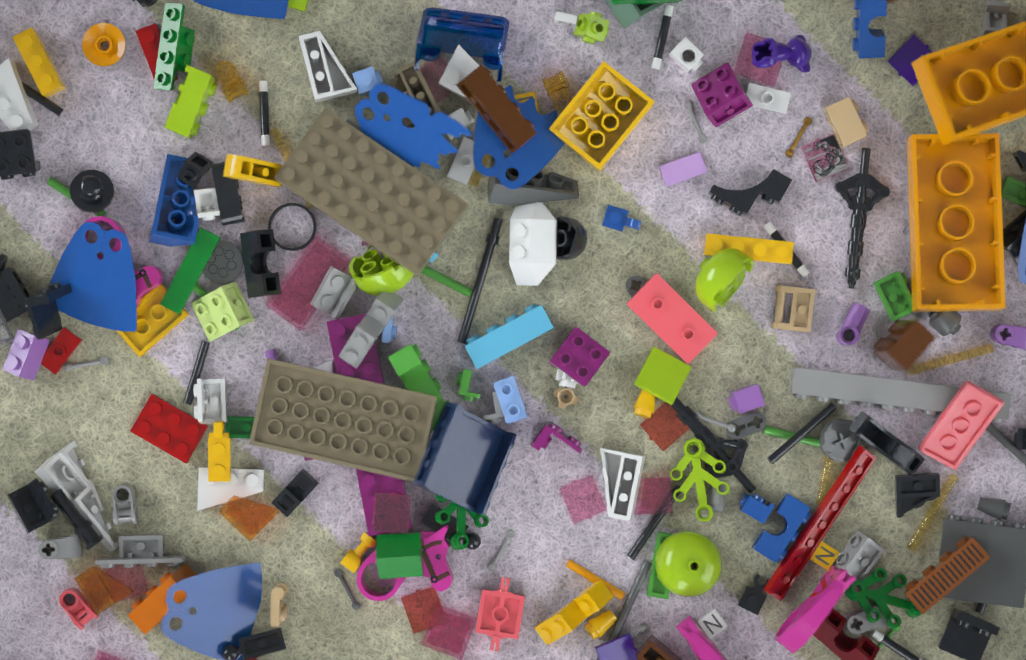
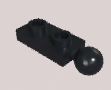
(429, 521)
(256, 645)

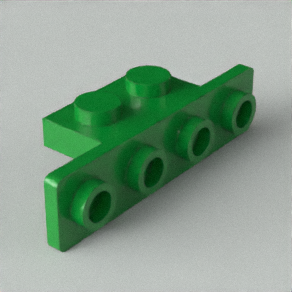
(174, 47)

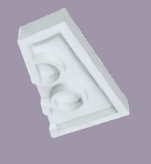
(242, 484)

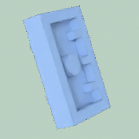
(510, 399)

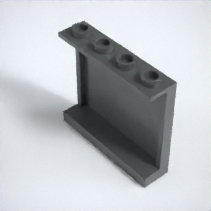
(1003, 575)

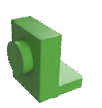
(464, 381)

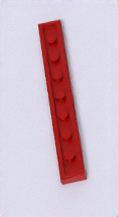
(820, 523)

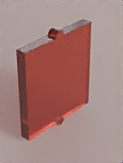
(664, 426)
(420, 608)

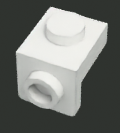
(206, 203)

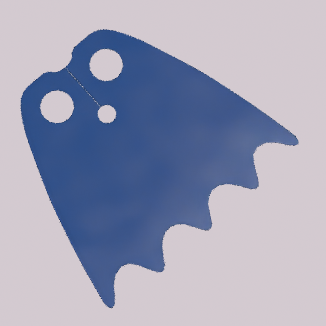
(527, 159)

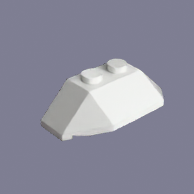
(532, 243)

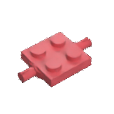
(500, 614)

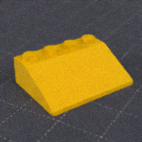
(601, 116)

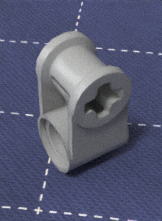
(124, 506)
(65, 548)
(863, 625)

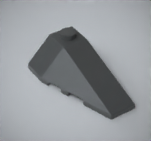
(538, 189)

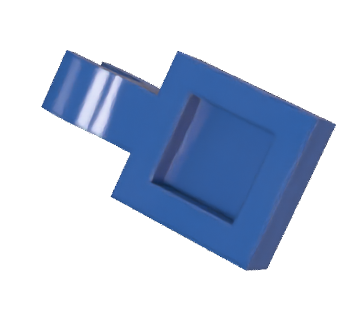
(617, 218)

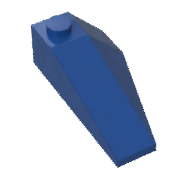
(175, 212)

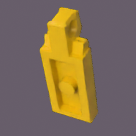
(219, 454)

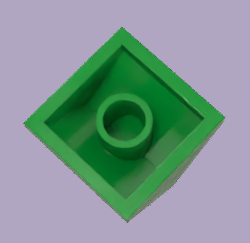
(399, 555)

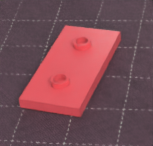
(671, 318)
(960, 425)

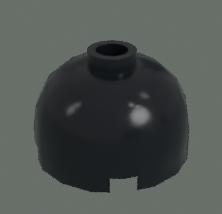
(570, 238)

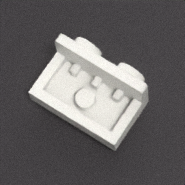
(211, 400)

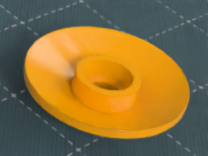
(96, 36)

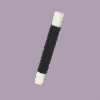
(662, 37)
(264, 113)
(795, 260)
(893, 645)

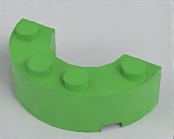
(416, 376)

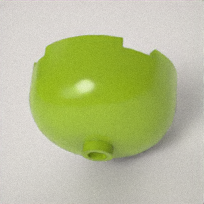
(378, 274)
(721, 277)
(674, 563)

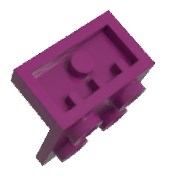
(721, 95)
(579, 356)
(543, 438)

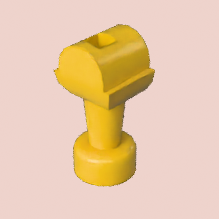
(354, 557)

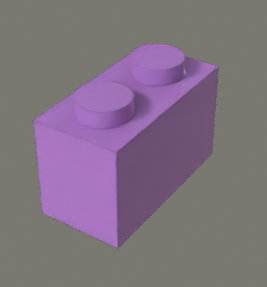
(25, 355)
(746, 398)

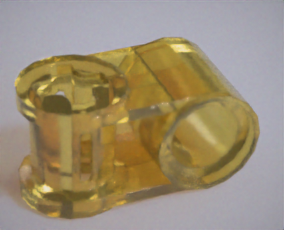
(231, 82)
(557, 89)

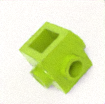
(591, 27)

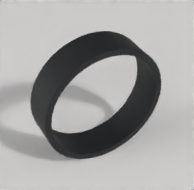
(313, 219)

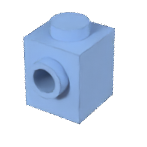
(366, 80)

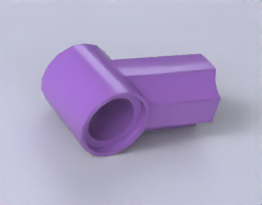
(853, 322)

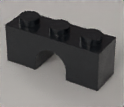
(255, 248)

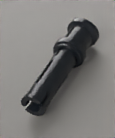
(82, 527)

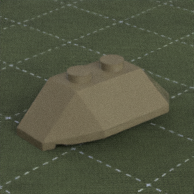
(414, 85)

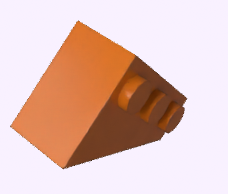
(151, 611)

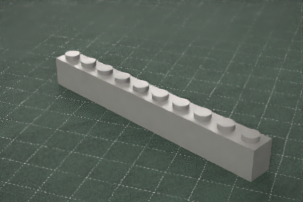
(880, 391)

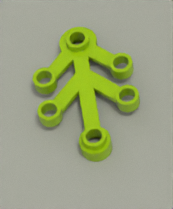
(698, 476)

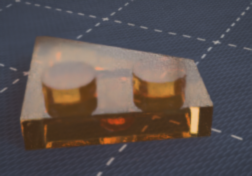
(247, 515)
(101, 589)

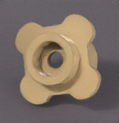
(563, 403)

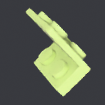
(222, 311)

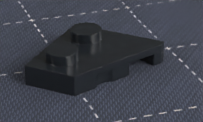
(915, 490)

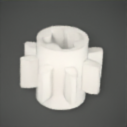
(565, 380)

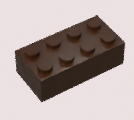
(903, 344)

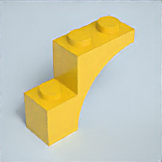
(574, 613)

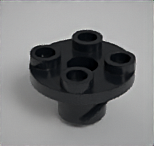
(91, 191)

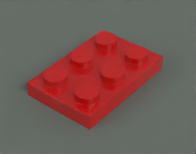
(169, 428)

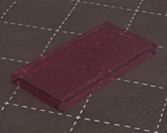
(303, 282)

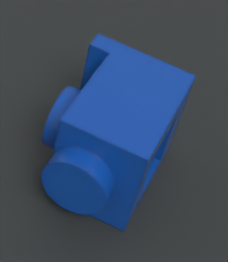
(755, 507)

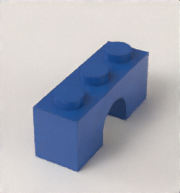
(868, 41)
(774, 545)

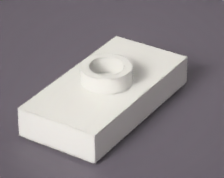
(768, 98)
(463, 163)

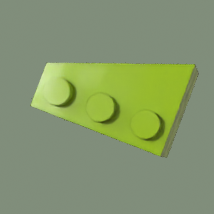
(191, 102)

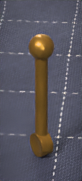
(807, 121)

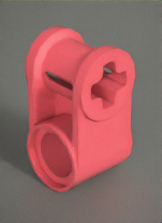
(78, 608)

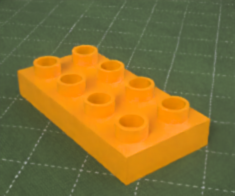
(975, 83)
(955, 223)

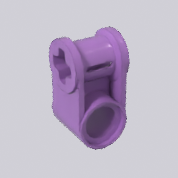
(1014, 337)

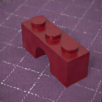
(845, 647)

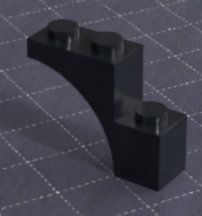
(741, 200)
(886, 444)

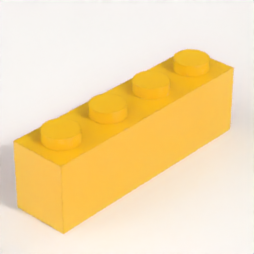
(758, 249)

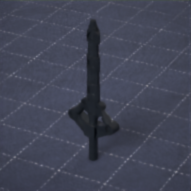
(860, 205)
(716, 447)

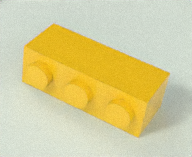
(39, 62)

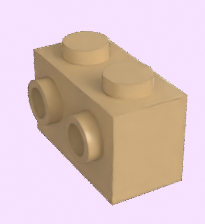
(846, 122)

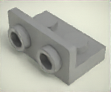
(334, 292)
(859, 556)

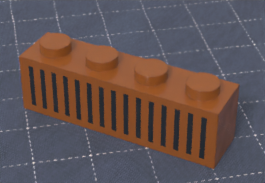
(947, 574)

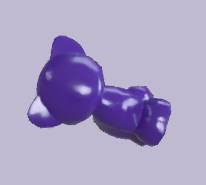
(770, 52)

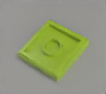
(662, 375)

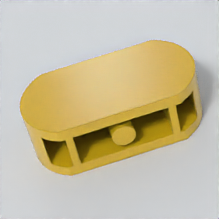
(251, 170)

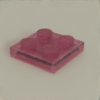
(449, 631)

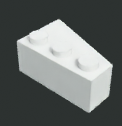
(457, 69)
(324, 70)
(14, 103)
(622, 481)

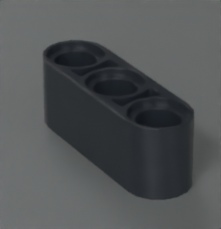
(227, 196)

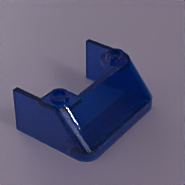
(476, 33)

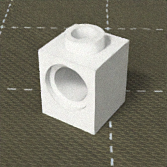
(683, 46)

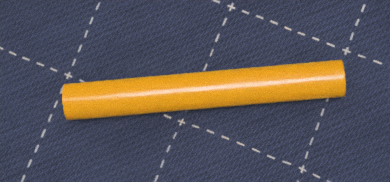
(594, 578)

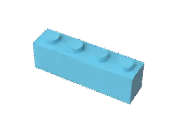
(509, 336)

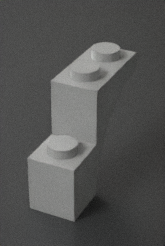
(370, 328)

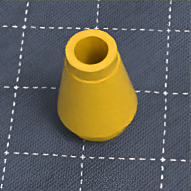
(644, 405)
(600, 624)

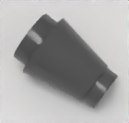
(994, 507)

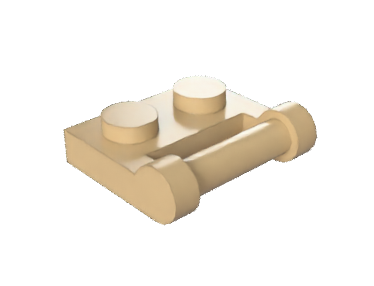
(800, 310)
(278, 609)

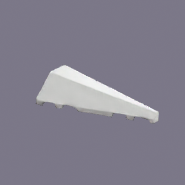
(65, 472)

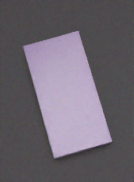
(683, 169)

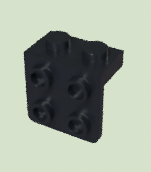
(17, 154)
(44, 310)
(33, 505)

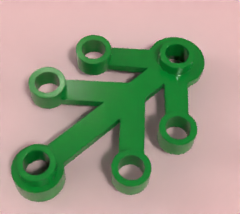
(460, 522)
(881, 598)

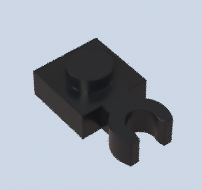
(753, 597)

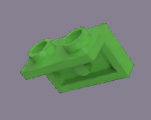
(894, 295)

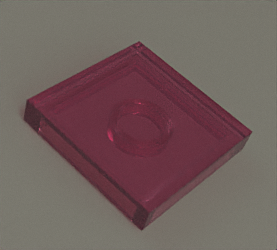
(746, 69)

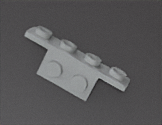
(139, 550)

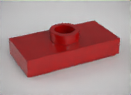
(60, 350)

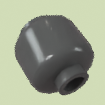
(945, 322)

